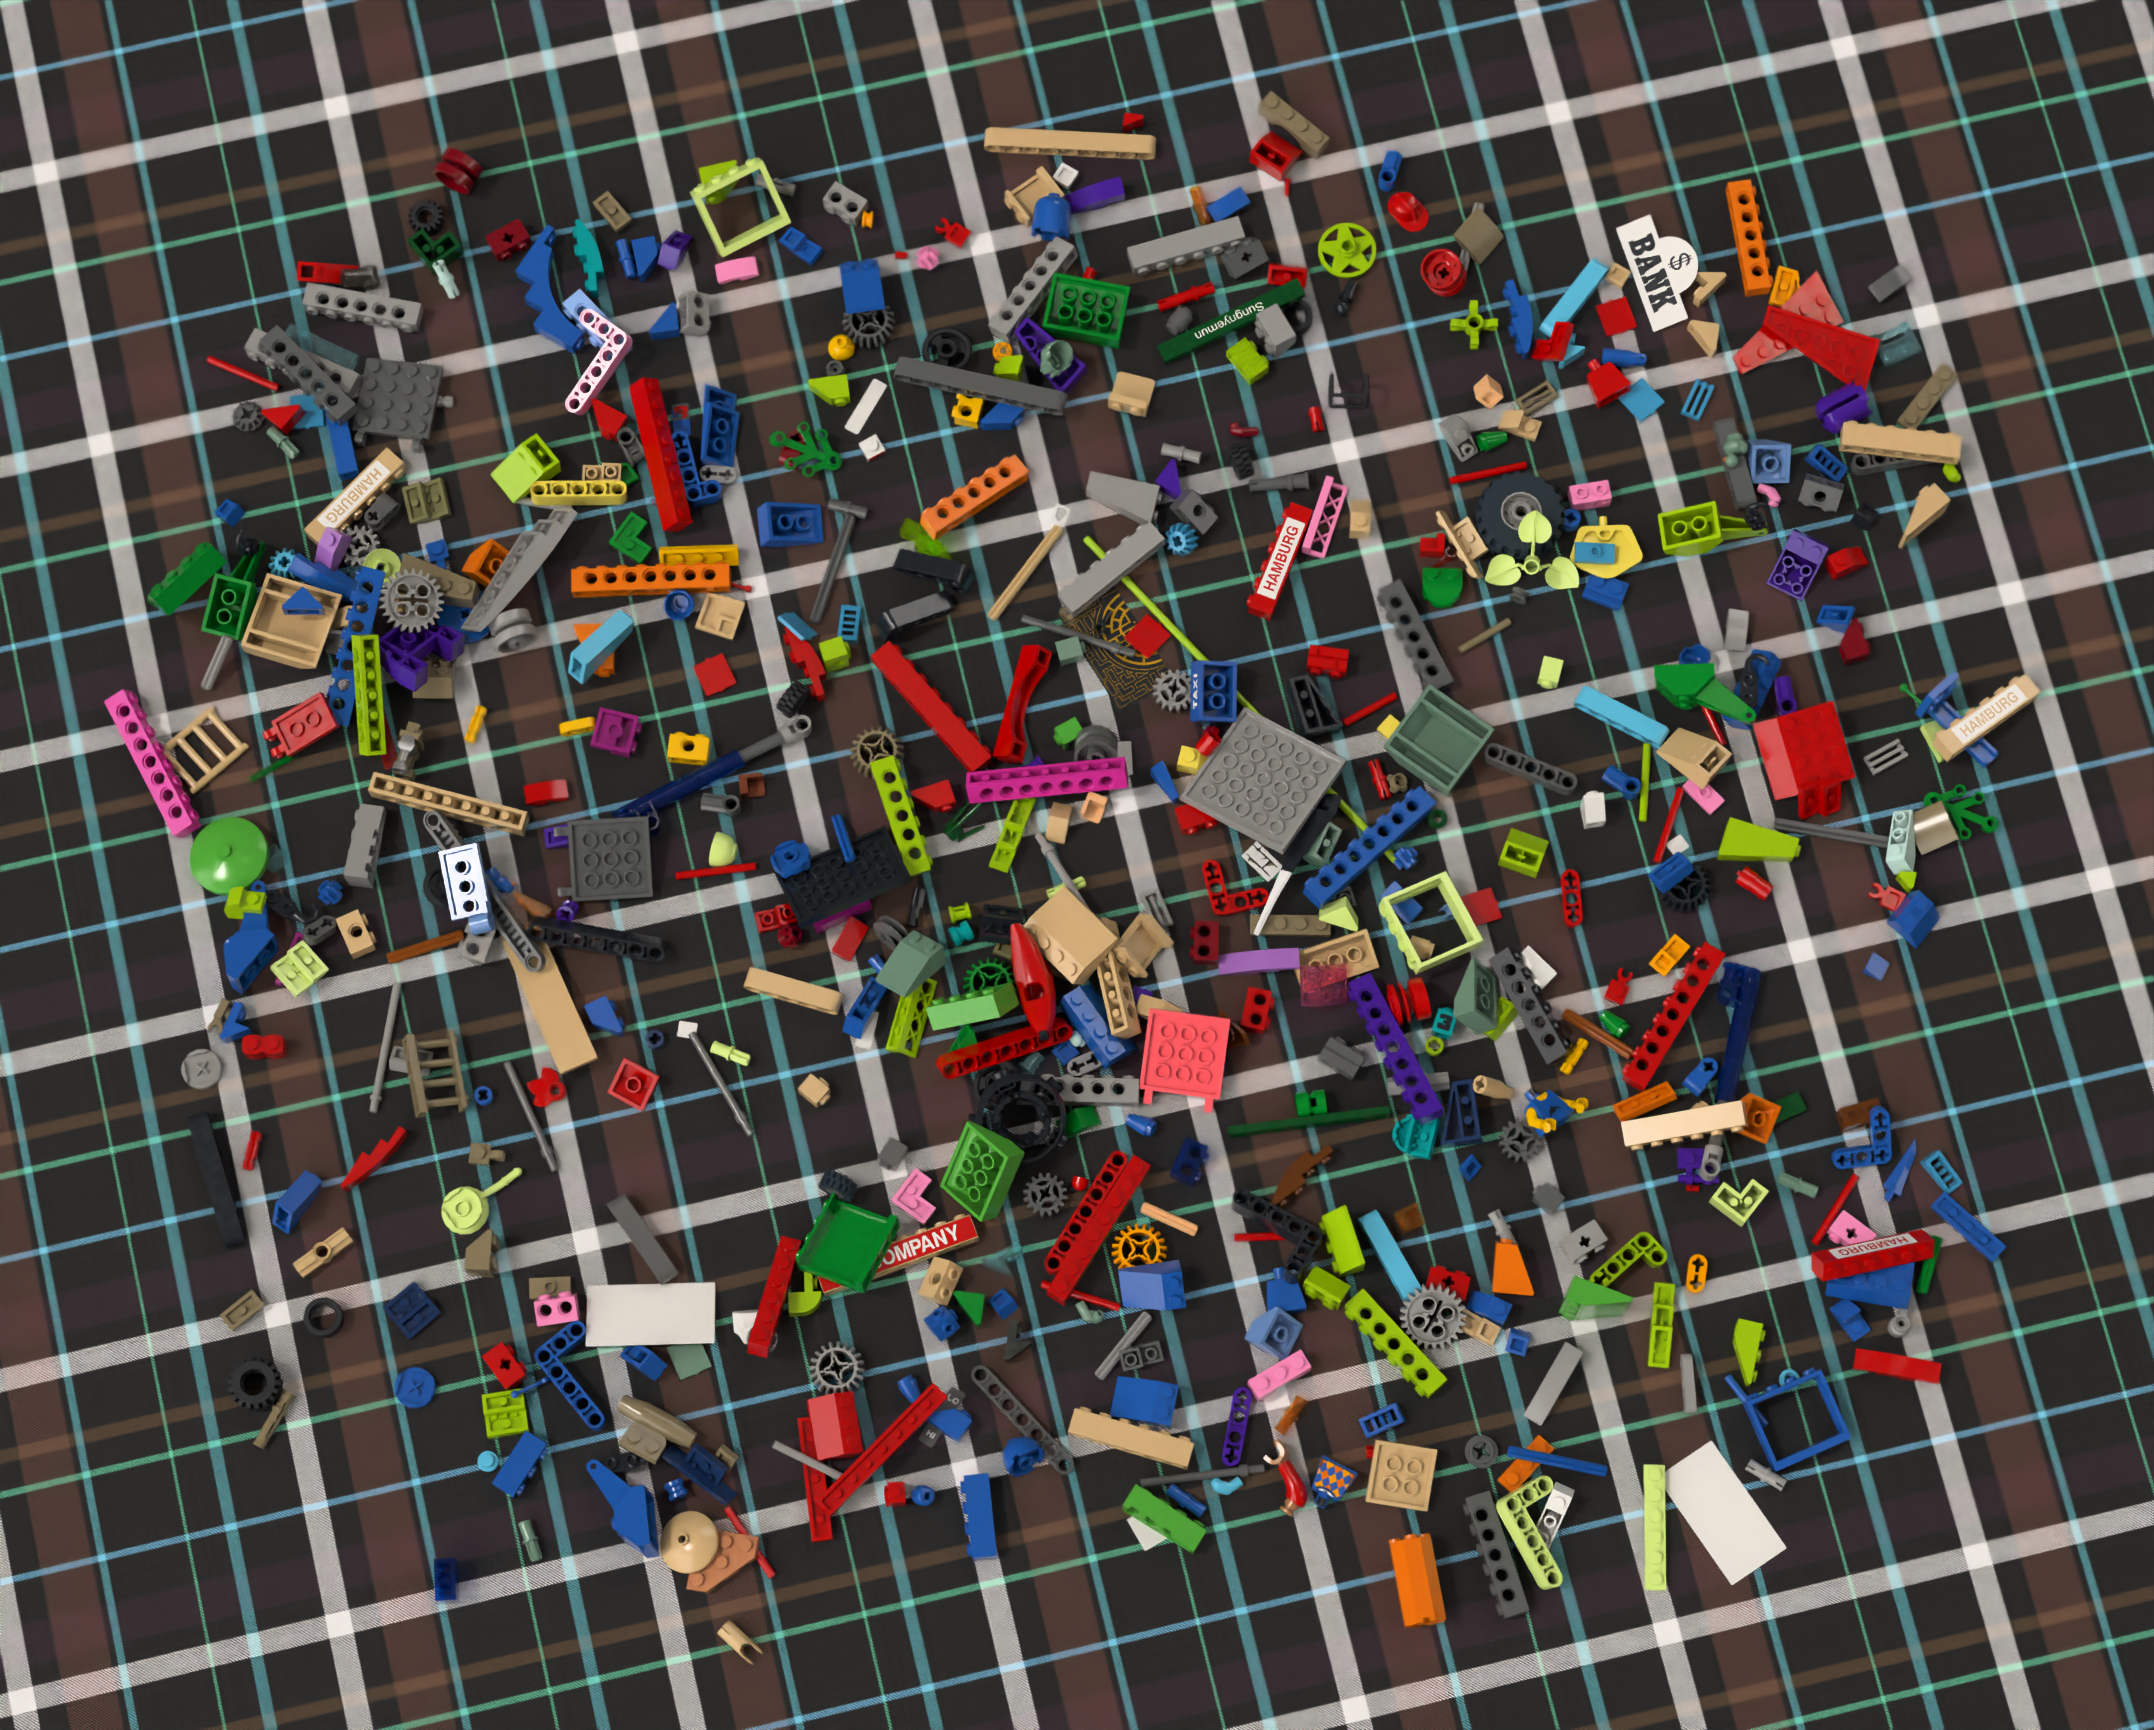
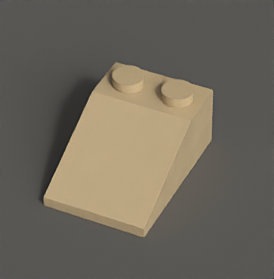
(1929, 507)

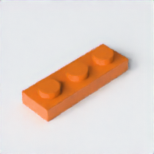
(1644, 1102)
(1522, 1469)

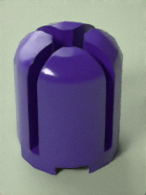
(1842, 406)

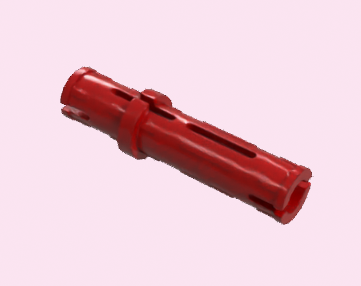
(1186, 296)

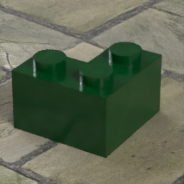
(428, 251)

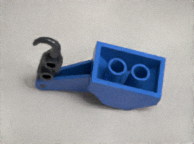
(254, 945)
(632, 1506)

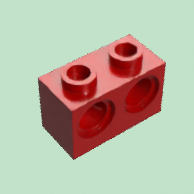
(1252, 1010)

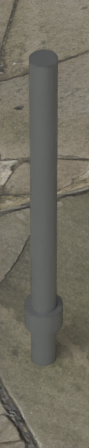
(1114, 647)
(740, 1117)
(546, 1150)
(1243, 1470)

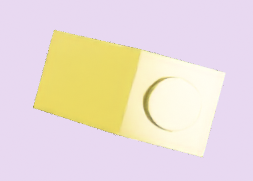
(1190, 760)

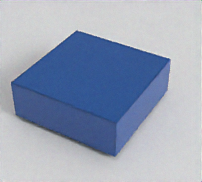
(1065, 1052)

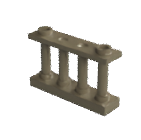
(419, 1085)

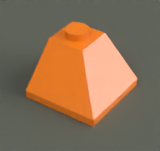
(485, 562)
(1760, 1117)

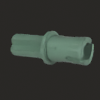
(283, 442)
(1797, 1184)
(530, 1540)

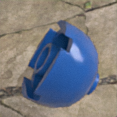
(1021, 1454)

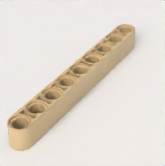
(1070, 143)

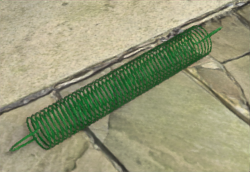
(266, 769)

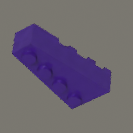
(1034, 341)

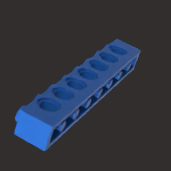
(376, 578)
(1322, 895)

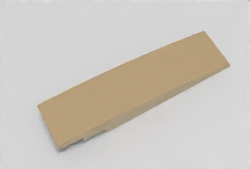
(554, 1010)

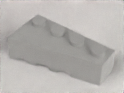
(365, 846)

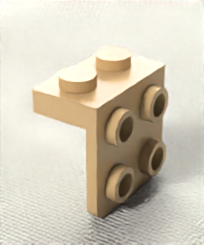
(1131, 394)

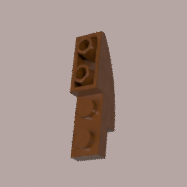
(1293, 1181)

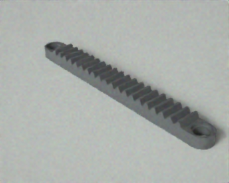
(504, 918)

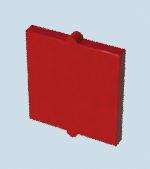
(1616, 316)
(1147, 636)
(714, 675)
(1482, 906)

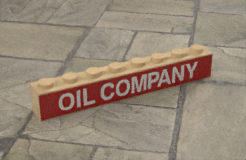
(919, 1247)

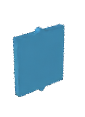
(1641, 400)
(313, 415)
(797, 626)

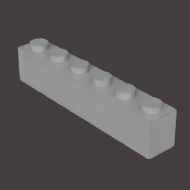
(1185, 246)
(1111, 569)

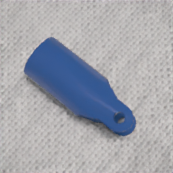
(1622, 358)

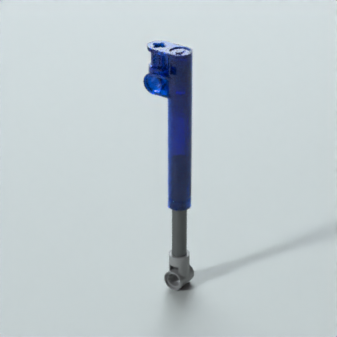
(708, 774)
(1744, 990)

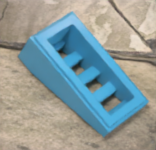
(851, 639)
(1926, 1163)

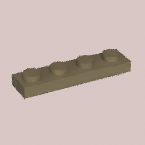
(1927, 397)
(1291, 926)

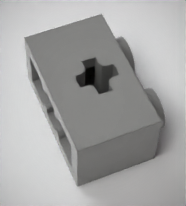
(1589, 1232)

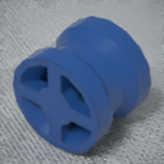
(1569, 524)
(676, 1489)

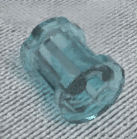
(1031, 1062)

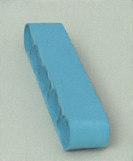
(1576, 295)
(1621, 717)
(1389, 1254)

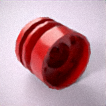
(1438, 264)
(1409, 1001)

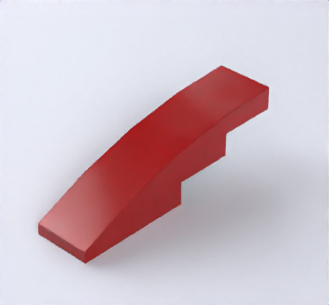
(367, 1165)
(1897, 1366)

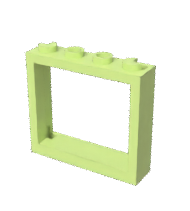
(753, 234)
(1457, 908)

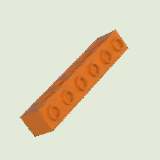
(1752, 284)
(939, 526)

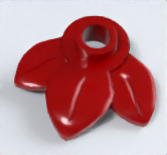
(544, 1088)

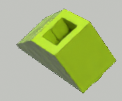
(1746, 1344)

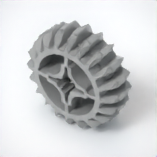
(845, 1365)

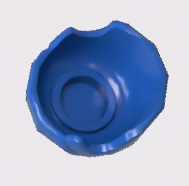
(678, 604)
(1695, 655)

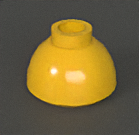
(841, 347)

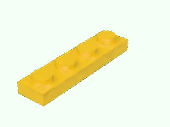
(704, 553)

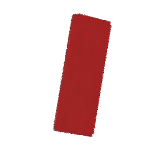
(1283, 273)
(850, 939)

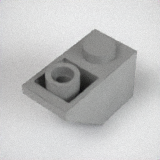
(1458, 437)

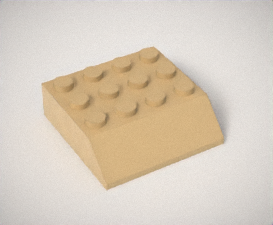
(289, 638)

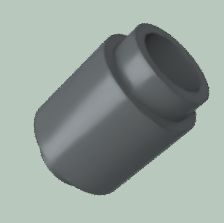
(1179, 320)

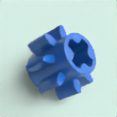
(1405, 858)
(330, 892)

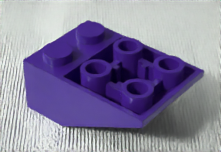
(1798, 564)

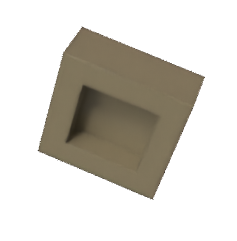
(727, 1456)

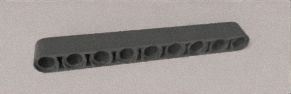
(980, 386)

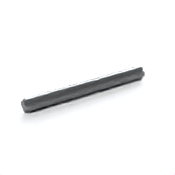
(832, 569)
(1831, 833)

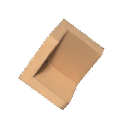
(1488, 391)
(1093, 807)

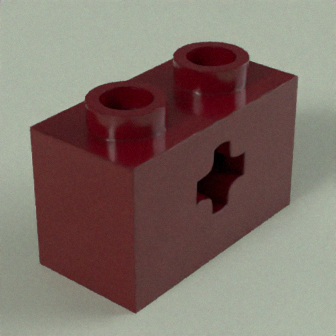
(499, 240)

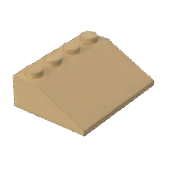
(1071, 936)

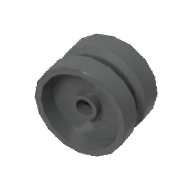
(1095, 743)

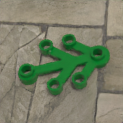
(809, 450)
(1957, 810)

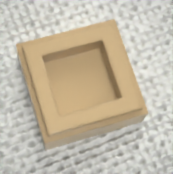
(1617, 275)

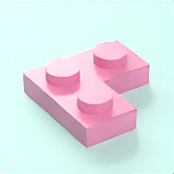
(910, 1199)

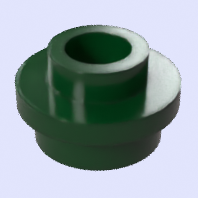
(1437, 813)

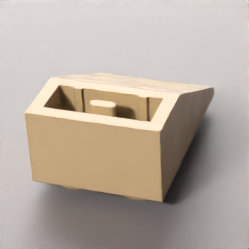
(1694, 756)

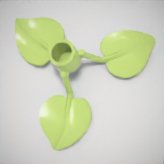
(1533, 529)

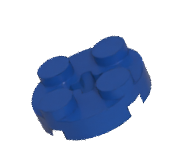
(800, 861)

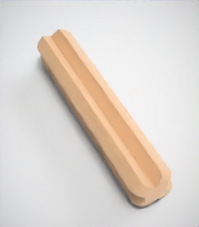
(1169, 1219)

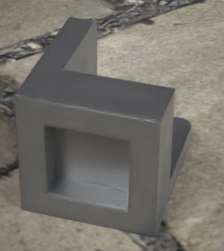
(334, 641)

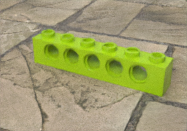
(368, 694)
(879, 770)
(1364, 1301)

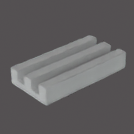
(1899, 749)
(1149, 894)

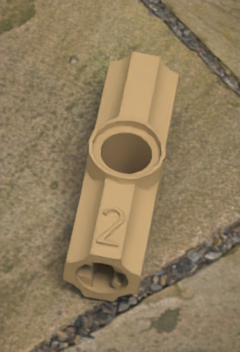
(311, 1260)

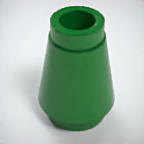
(1490, 440)
(1615, 1024)

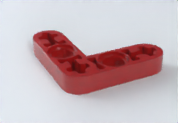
(1229, 900)

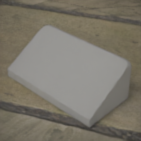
(398, 1063)

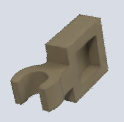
(220, 1016)
(482, 1154)

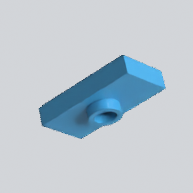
(1594, 553)

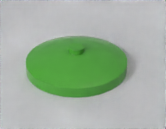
(229, 855)

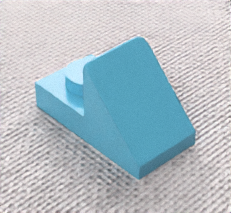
(1572, 353)

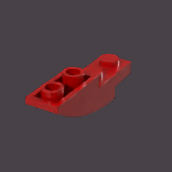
(803, 656)

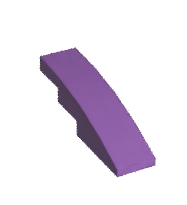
(1258, 961)

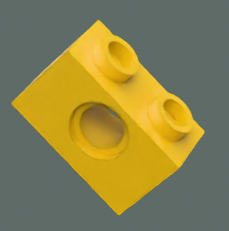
(697, 756)

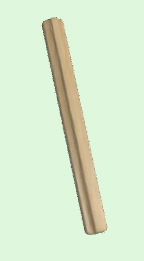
(1025, 572)

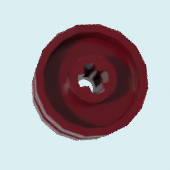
(457, 171)

